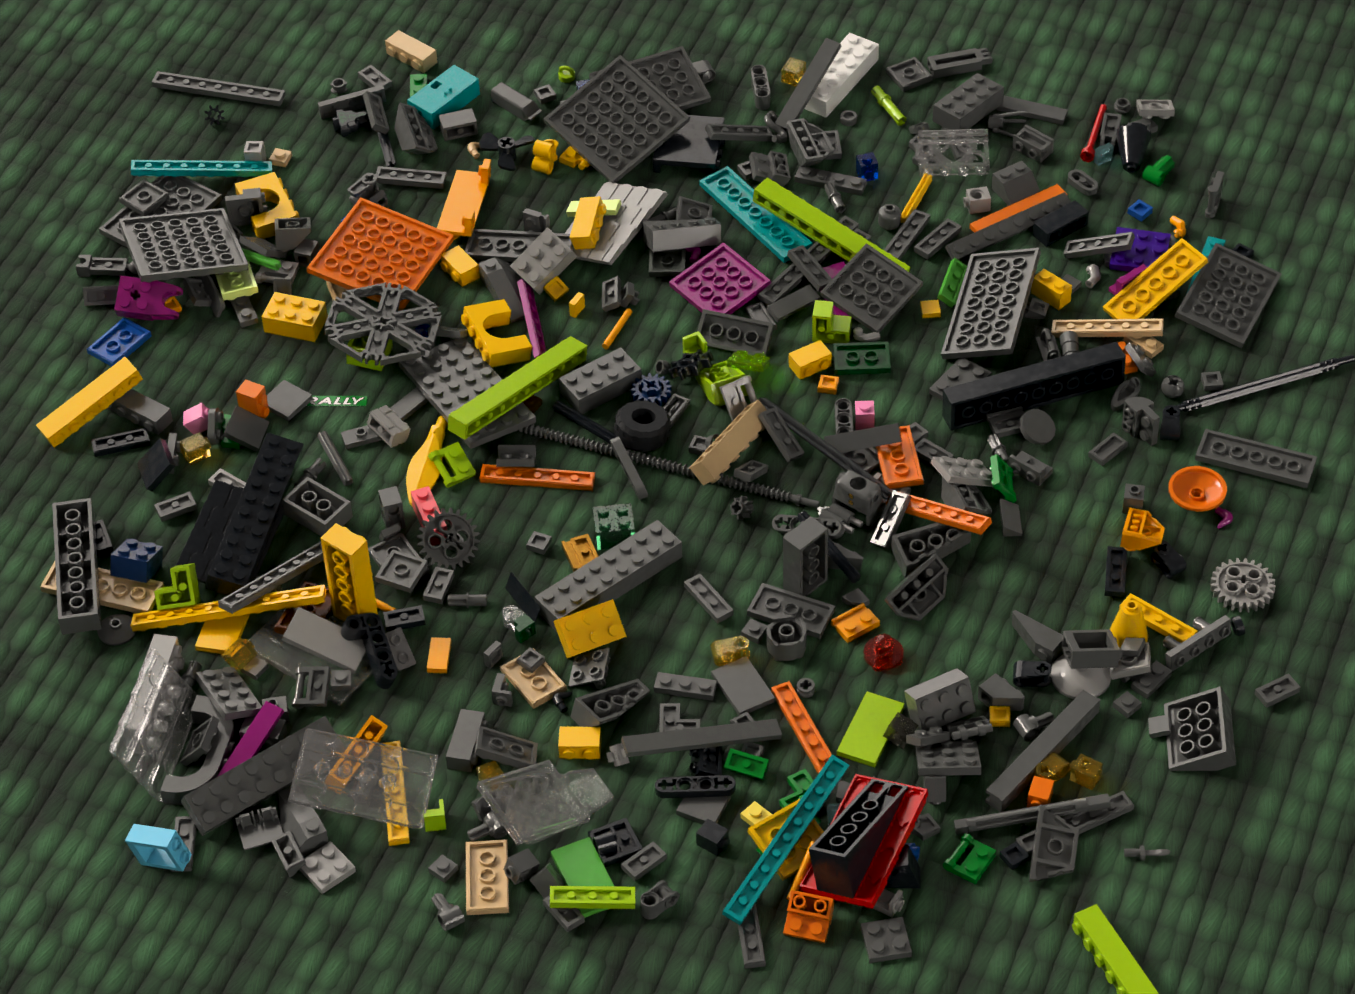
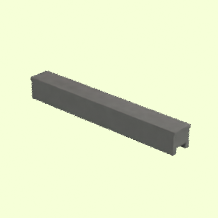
(1052, 739)

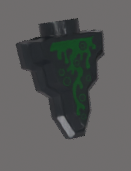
(349, 121)

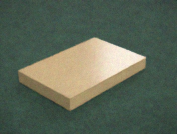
(535, 686)

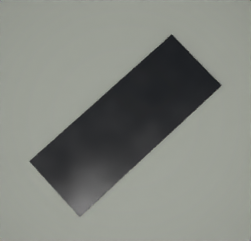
(522, 597)

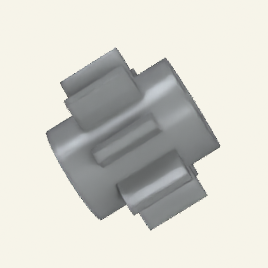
(617, 755)

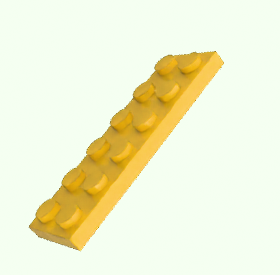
(1156, 282)

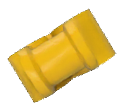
(544, 155)

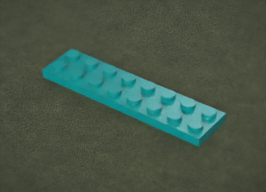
(737, 199)

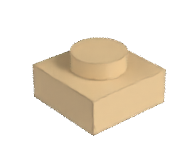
(280, 157)

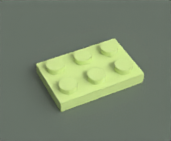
(237, 284)

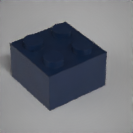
(136, 560)

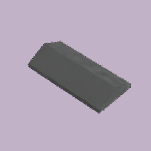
(735, 332)

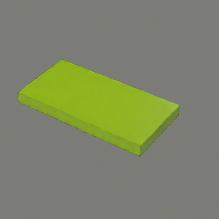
(864, 736)

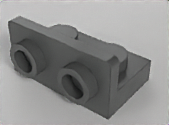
(516, 456)
(1030, 468)

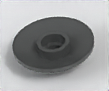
(116, 629)

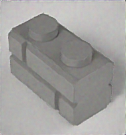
(388, 426)

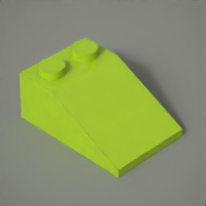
(717, 376)

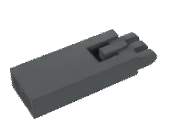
(958, 62)

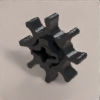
(691, 364)

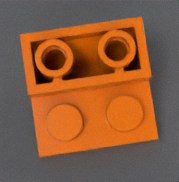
(808, 916)

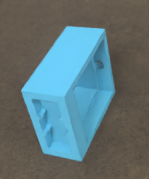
(158, 847)

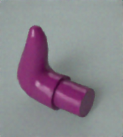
(695, 253)
(1226, 515)

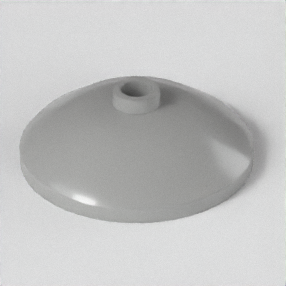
(1073, 681)

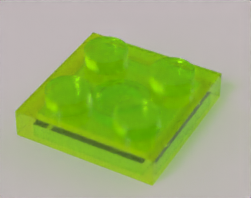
(748, 362)

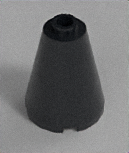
(1132, 145)

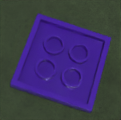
(1145, 249)

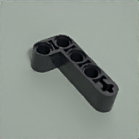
(385, 669)

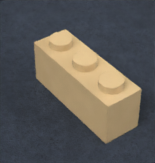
(411, 51)

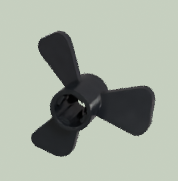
(505, 147)

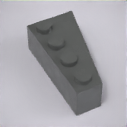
(681, 233)
(919, 544)

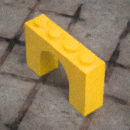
(264, 223)
(493, 349)

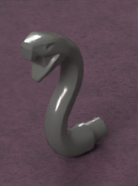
(769, 119)

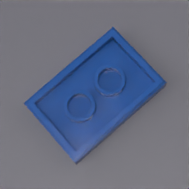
(119, 342)

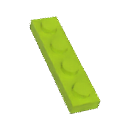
(592, 897)

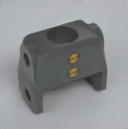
(859, 494)

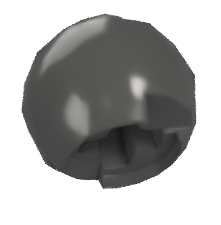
(1172, 386)

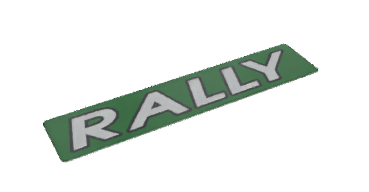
(338, 401)

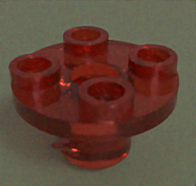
(883, 652)

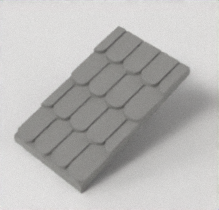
(619, 229)

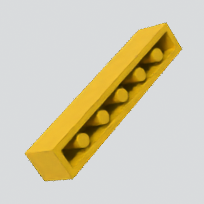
(89, 402)

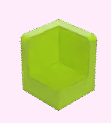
(693, 342)
(435, 818)

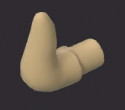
(472, 148)

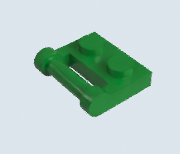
(1002, 477)
(976, 861)

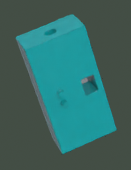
(445, 94)

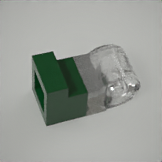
(518, 622)

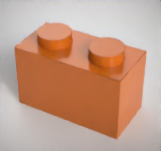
(253, 398)

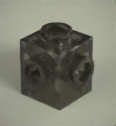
(899, 728)

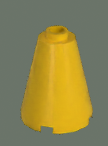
(1129, 622)

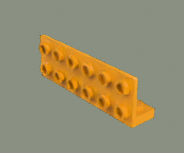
(465, 200)

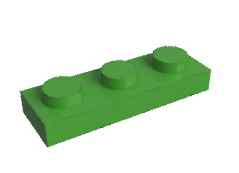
(952, 282)

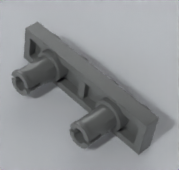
(1206, 637)

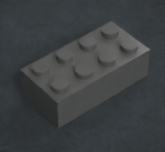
(968, 103)
(599, 381)
(805, 557)

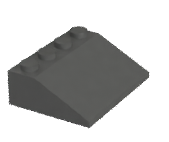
(1200, 732)

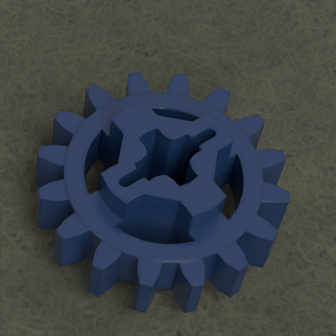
(651, 389)

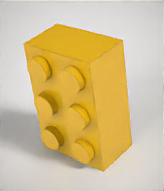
(294, 316)
(589, 628)

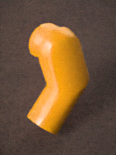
(1180, 225)

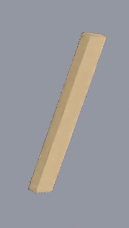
(1109, 327)

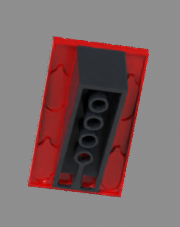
(863, 841)

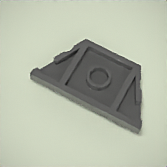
(1053, 847)

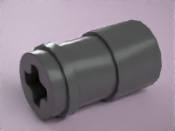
(1069, 343)

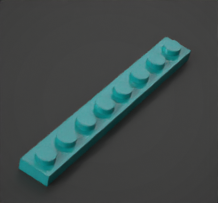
(200, 168)

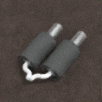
(841, 514)

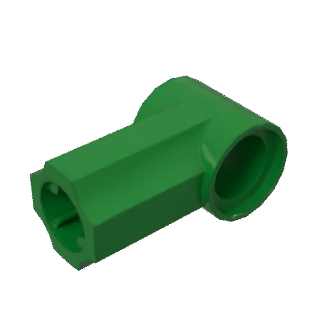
(1156, 173)

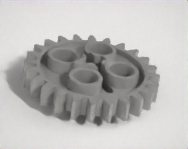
(1242, 585)

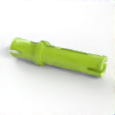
(885, 101)

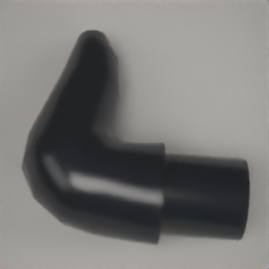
(559, 702)

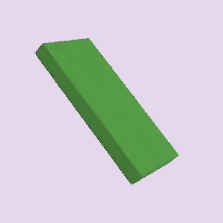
(581, 866)

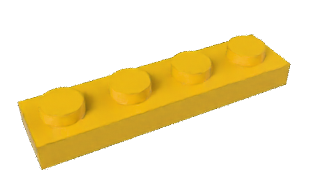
(1163, 622)

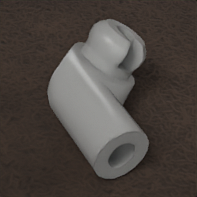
(1095, 275)
(863, 337)

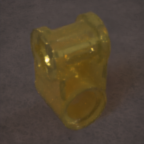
(728, 650)
(1053, 767)

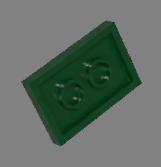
(861, 358)

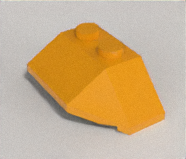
(1141, 530)

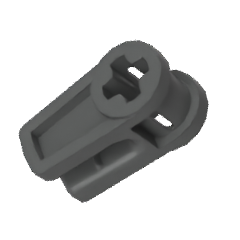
(363, 188)

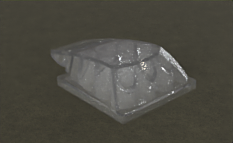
(542, 802)

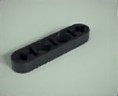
(695, 789)

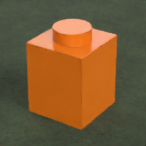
(1040, 791)

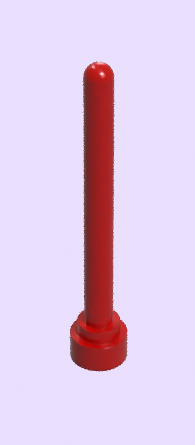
(1088, 153)

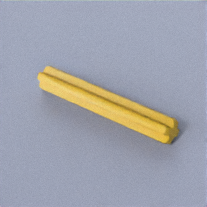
(916, 196)

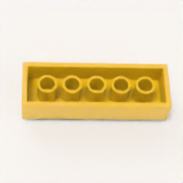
(348, 572)

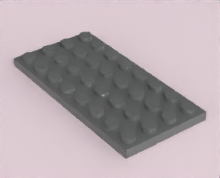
(991, 304)
(454, 376)

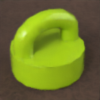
(566, 74)

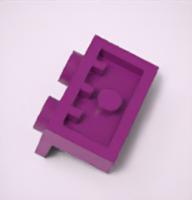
(1124, 280)

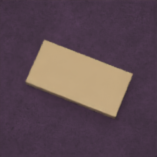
(485, 879)

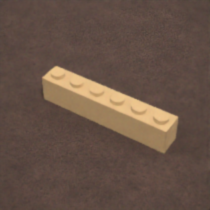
(729, 444)

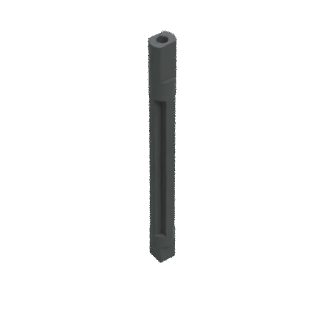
(1031, 813)

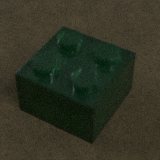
(612, 524)

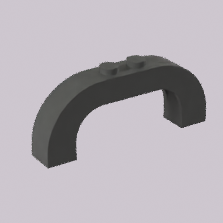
(223, 745)

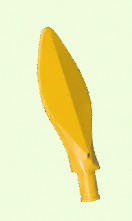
(421, 470)

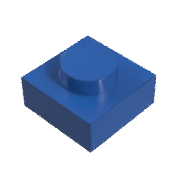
(1140, 210)

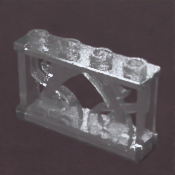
(943, 165)

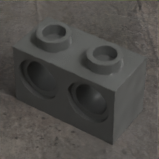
(391, 507)

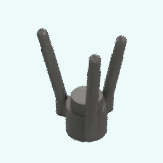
(997, 121)

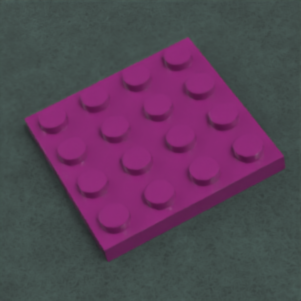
(720, 281)

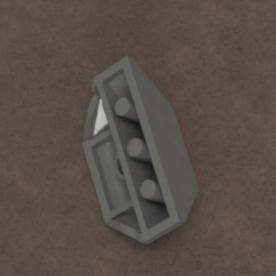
(413, 131)
(808, 142)
(965, 498)
(920, 590)

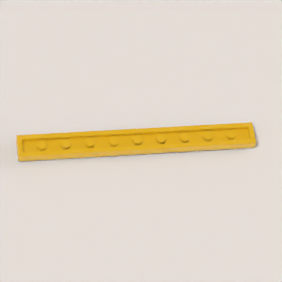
(211, 610)

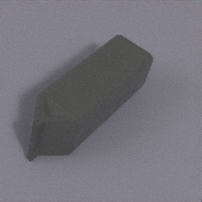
(514, 102)

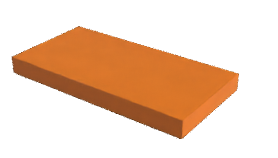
(900, 462)

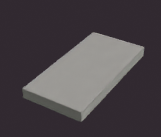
(323, 640)

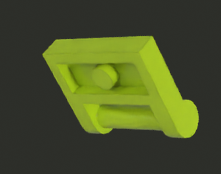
(457, 462)

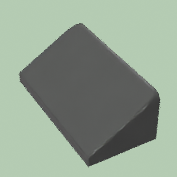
(1010, 518)
(288, 853)

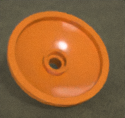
(1197, 488)

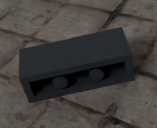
(1060, 223)

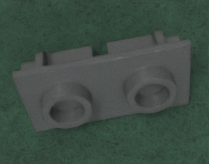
(1047, 345)

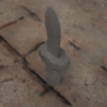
(1141, 852)

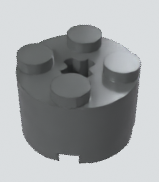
(786, 638)

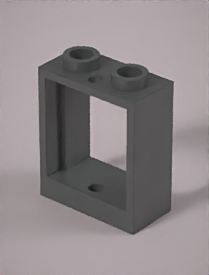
(1091, 649)

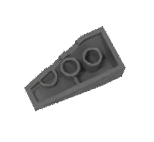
(502, 284)
(607, 703)
(302, 823)

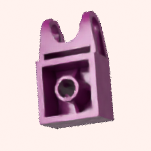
(151, 301)

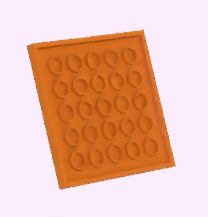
(378, 248)

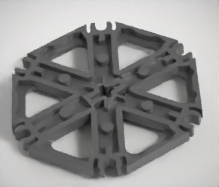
(371, 322)

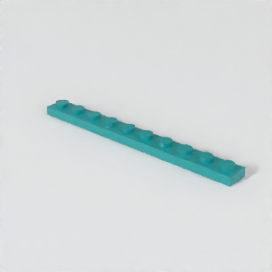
(785, 840)

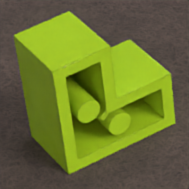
(829, 327)
(184, 589)

